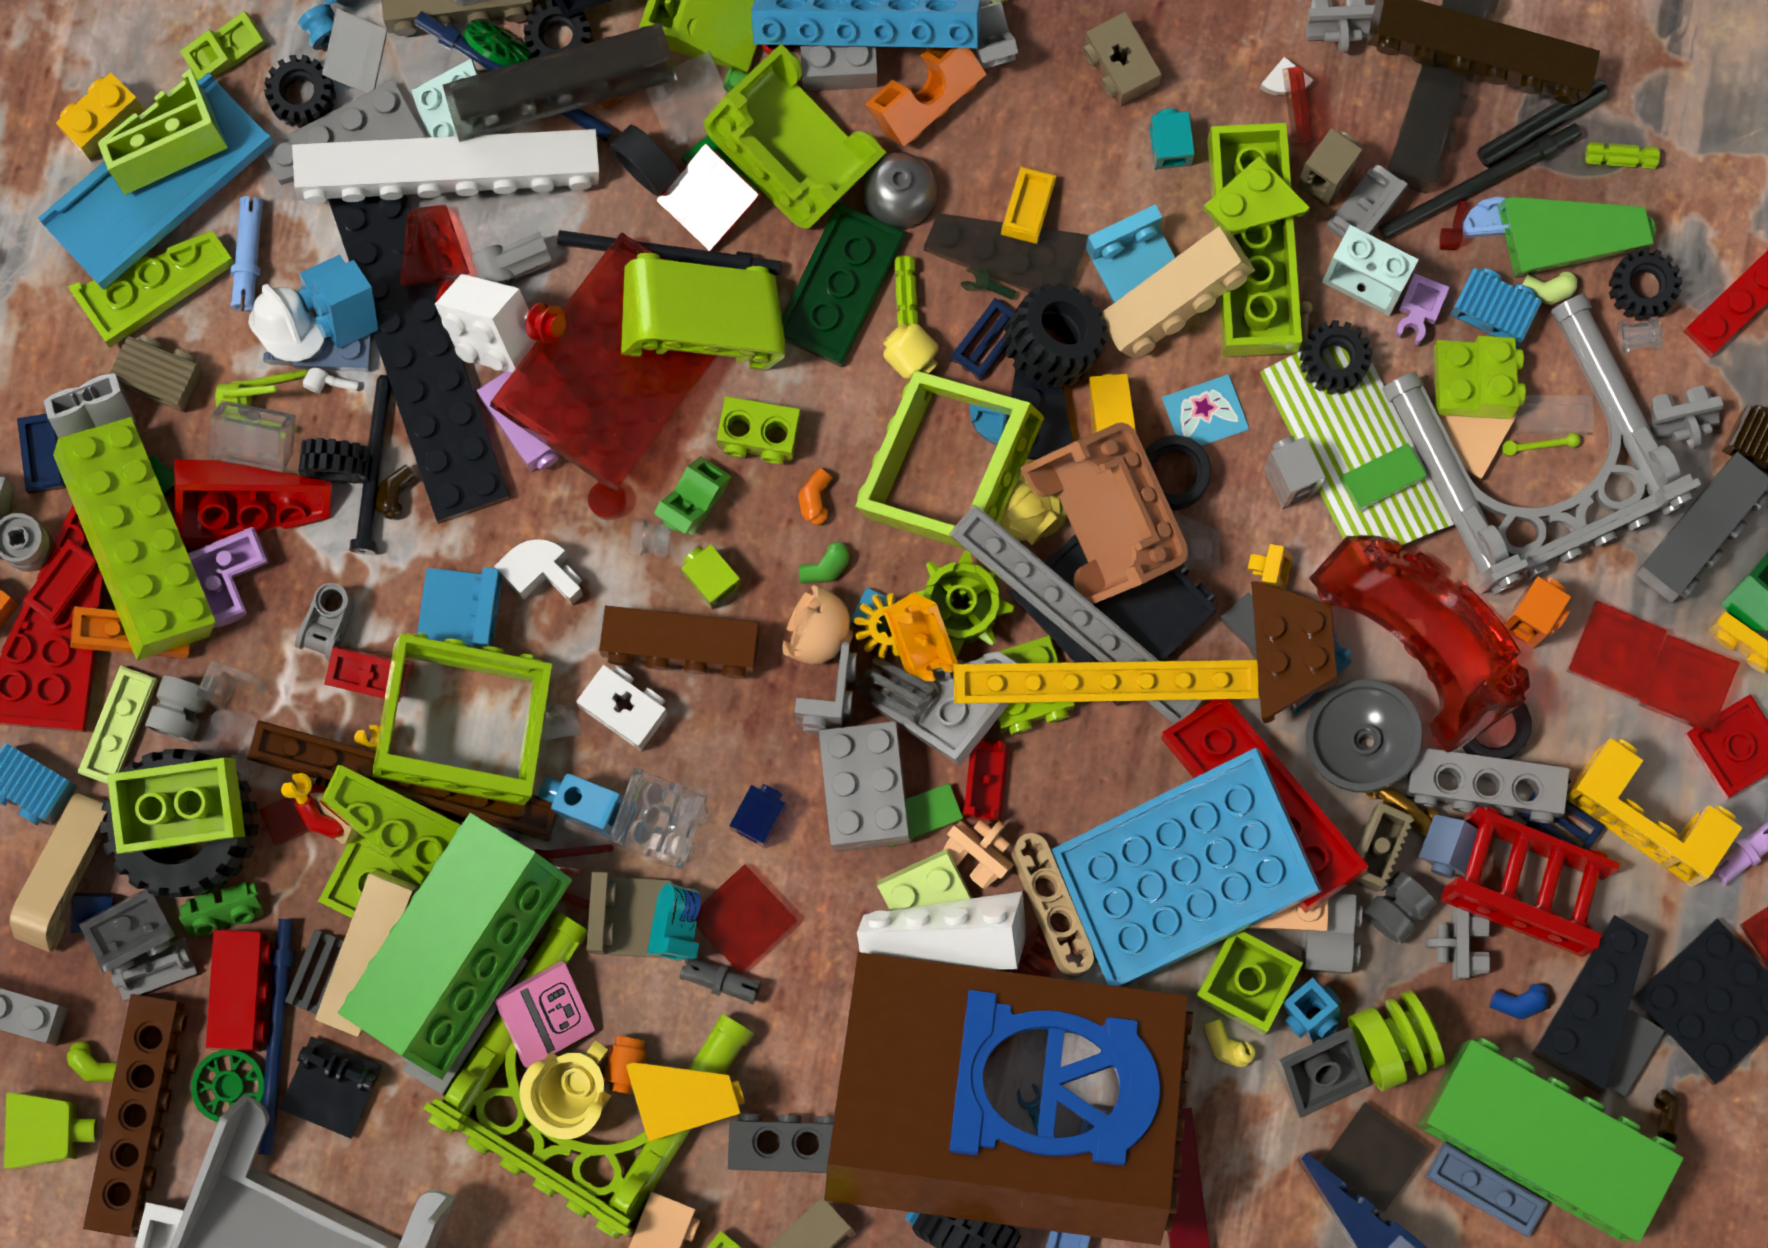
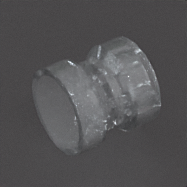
(650, 538)

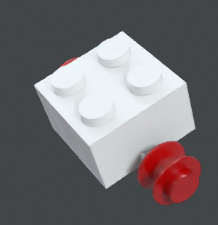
(493, 322)

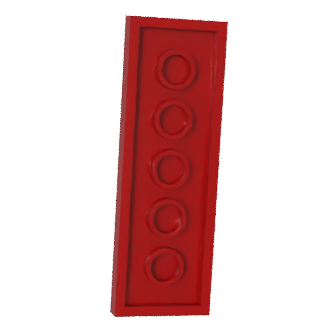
(1221, 734)

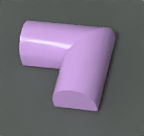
(217, 567)

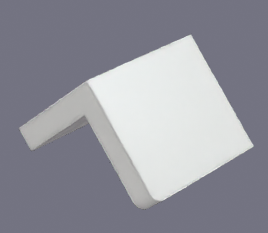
(158, 1226)

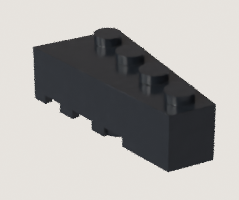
(1592, 1014)

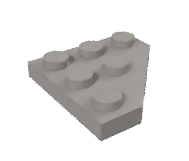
(949, 726)

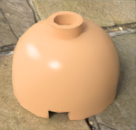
(818, 627)

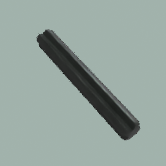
(1538, 126)

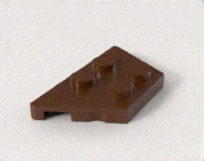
(1292, 648)

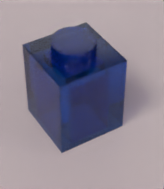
(758, 814)

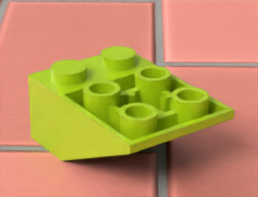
(706, 26)

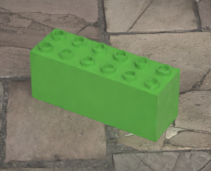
(455, 946)
(1550, 1140)

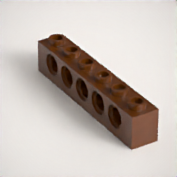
(142, 1015)

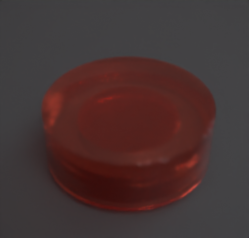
(606, 503)

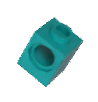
(1171, 139)

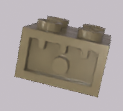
(621, 914)

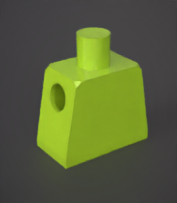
(43, 1131)

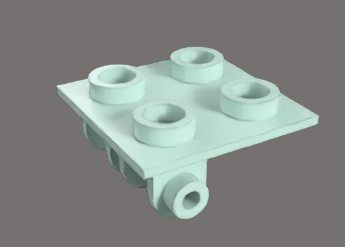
(433, 104)

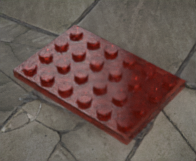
(586, 395)

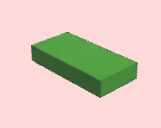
(1383, 477)
(932, 811)

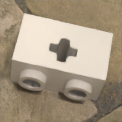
(633, 726)

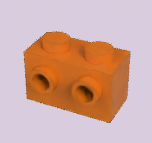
(1538, 611)

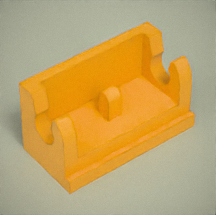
(920, 636)

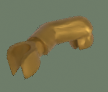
(1397, 800)

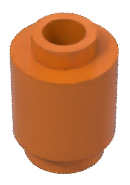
(623, 1052)

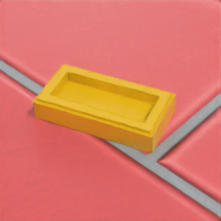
(1028, 205)

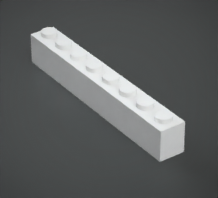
(445, 165)

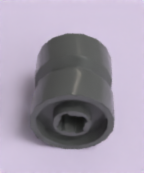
(1399, 908)

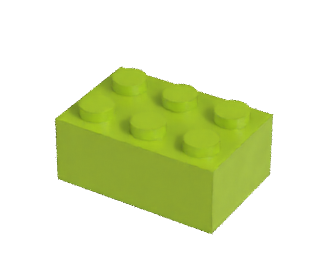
(175, 805)

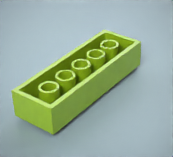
(1265, 310)
(134, 538)

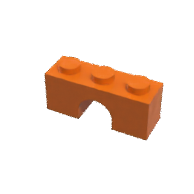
(906, 114)

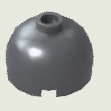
(900, 190)

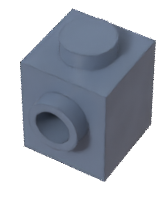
(1448, 846)

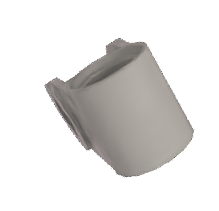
(325, 623)

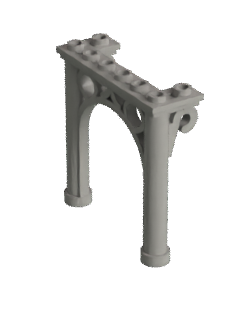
(1626, 423)

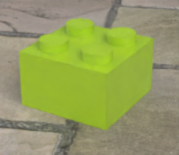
(1248, 981)

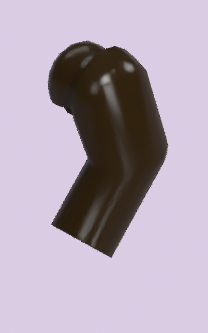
(390, 490)
(1670, 1114)

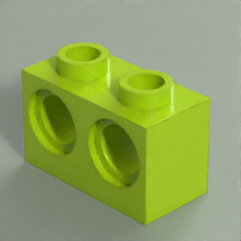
(761, 419)

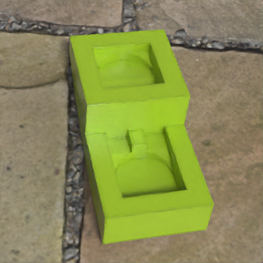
(224, 48)

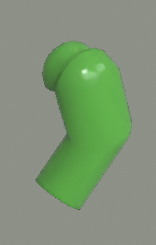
(828, 568)

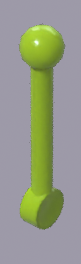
(1510, 448)

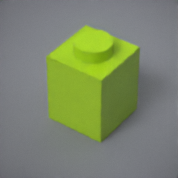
(710, 575)

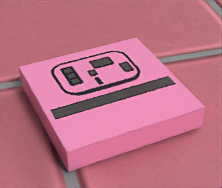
(544, 1014)

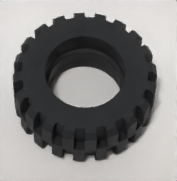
(189, 876)

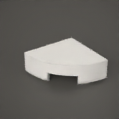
(1275, 83)

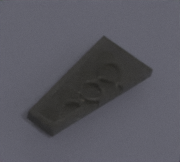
(1007, 259)

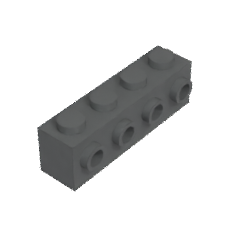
(1704, 528)

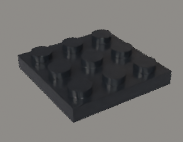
(1710, 1001)

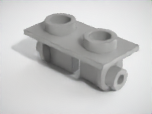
(156, 970)

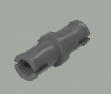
(721, 980)

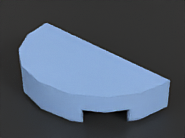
(1484, 220)

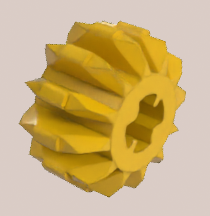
(871, 628)

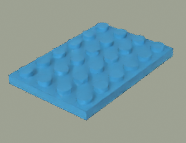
(1186, 870)

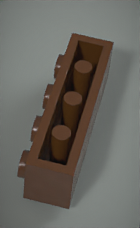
(679, 640)

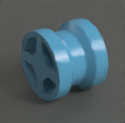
(318, 24)

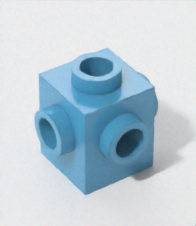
(1309, 999)

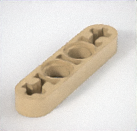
(1047, 906)

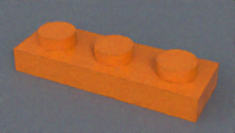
(104, 632)

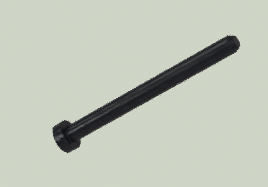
(363, 542)

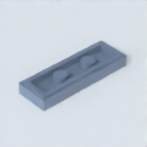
(1485, 1189)

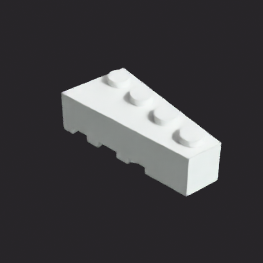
(966, 932)

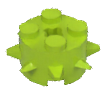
(964, 582)

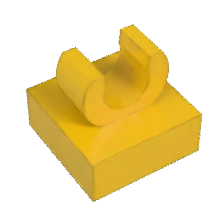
(1273, 568)

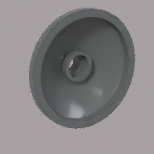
(1361, 712)

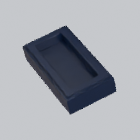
(37, 451)

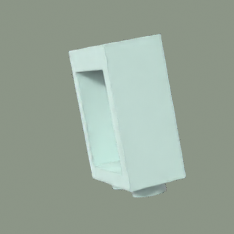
(1370, 263)

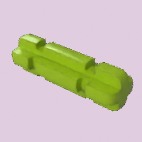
(1622, 155)
(906, 290)

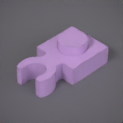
(1422, 304)

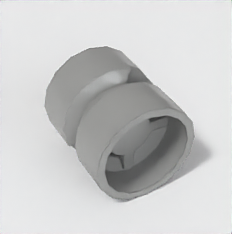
(24, 542)
(177, 709)

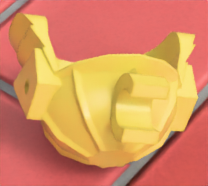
(1030, 515)
(565, 1093)

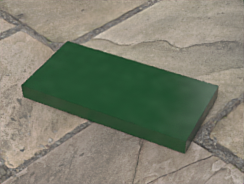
(840, 283)

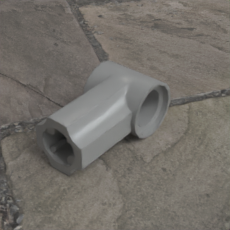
(512, 261)

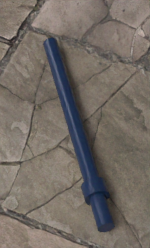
(451, 38)
(282, 960)

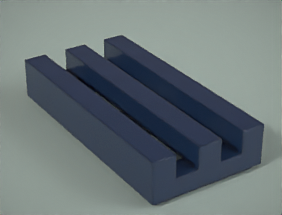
(969, 364)
(1587, 820)

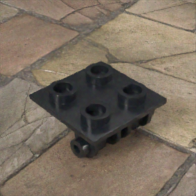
(330, 1087)

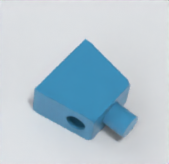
(582, 803)

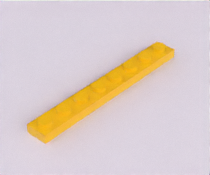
(1105, 681)

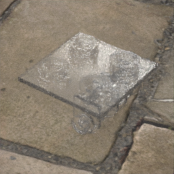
(688, 100)

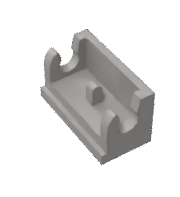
(1368, 202)

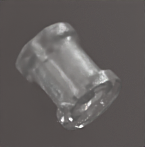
(1639, 335)

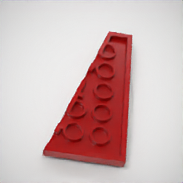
(40, 675)

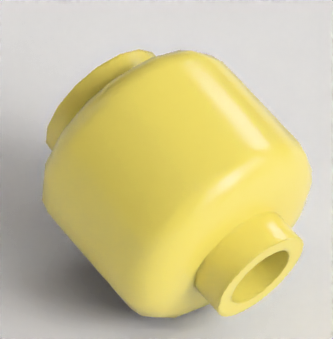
(910, 350)

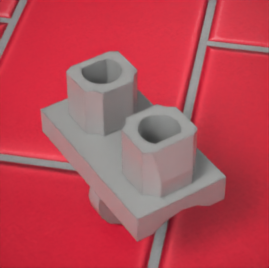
(1339, 23)
(1685, 420)
(1463, 962)

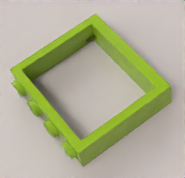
(998, 479)
(451, 778)

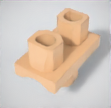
(992, 861)

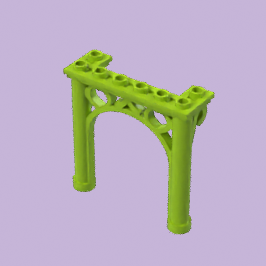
(496, 1045)

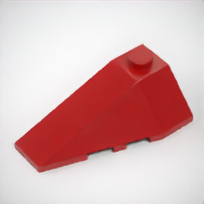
(225, 498)

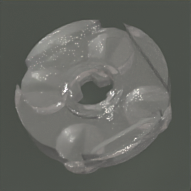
(223, 727)

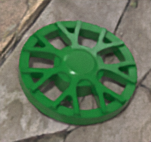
(496, 43)
(226, 1085)

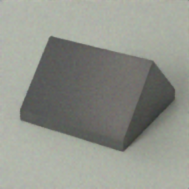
(1323, 1072)

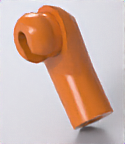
(810, 497)

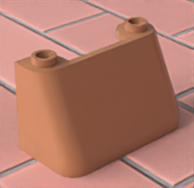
(1112, 509)

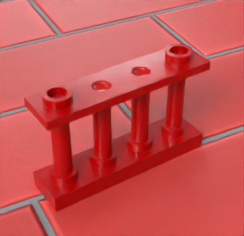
(1503, 906)

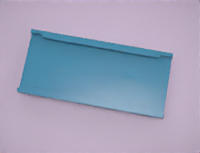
(114, 230)

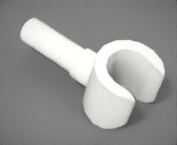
(317, 378)

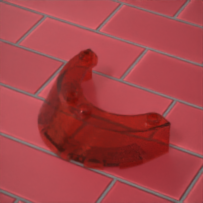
(1440, 624)

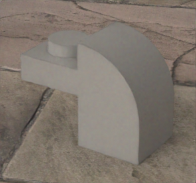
(995, 41)

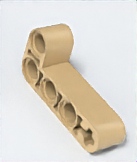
(39, 909)

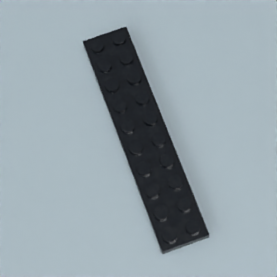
(422, 364)

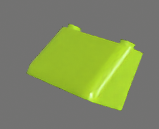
(789, 141)
(702, 311)

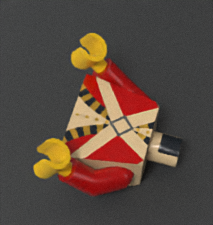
(308, 797)

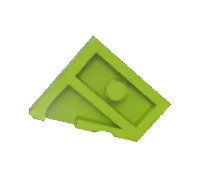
(1254, 200)

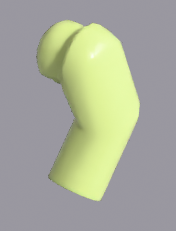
(1553, 290)

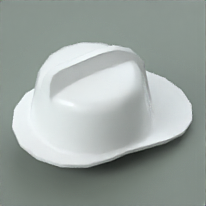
(285, 324)

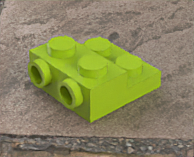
(1478, 377)
(1019, 716)

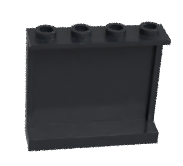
(1154, 614)

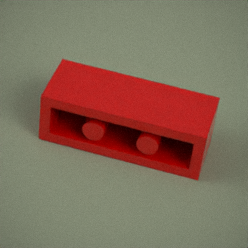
(238, 990)

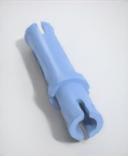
(245, 268)

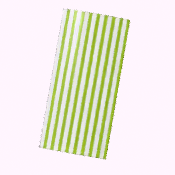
(1347, 434)

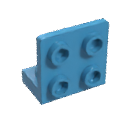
(461, 606)

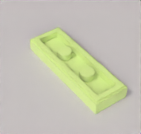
(118, 724)

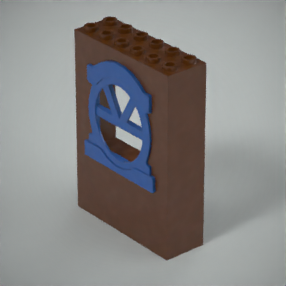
(927, 1141)

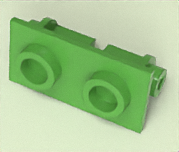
(204, 915)

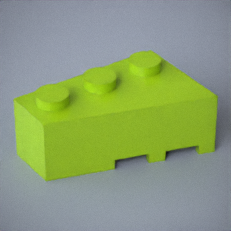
(164, 137)

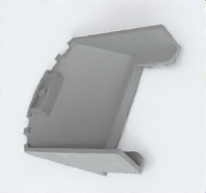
(249, 1209)

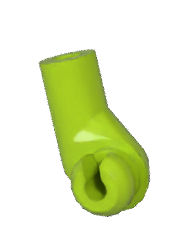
(83, 1063)

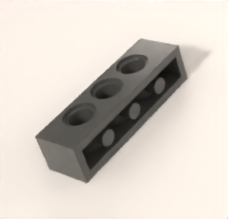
(745, 1154)

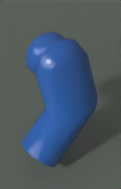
(1523, 1005)

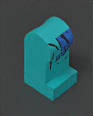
(675, 923)

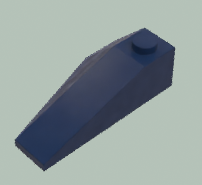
(1355, 1214)

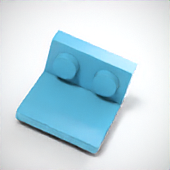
(1129, 251)

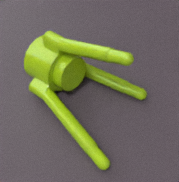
(242, 391)

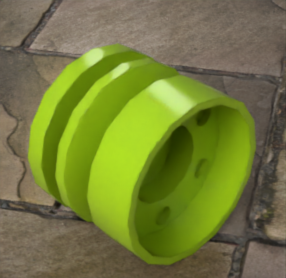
(1403, 1037)

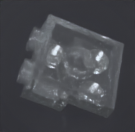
(659, 819)

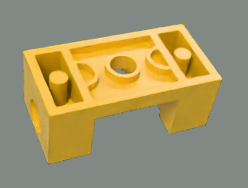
(1689, 856)

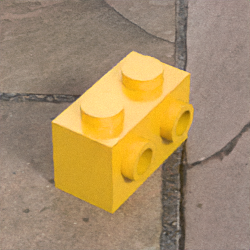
(97, 114)

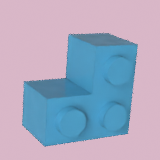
(340, 300)

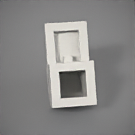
(533, 563)

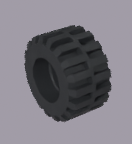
(1070, 317)
(963, 1233)

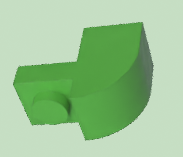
(693, 497)

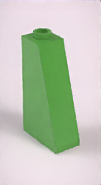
(1568, 233)

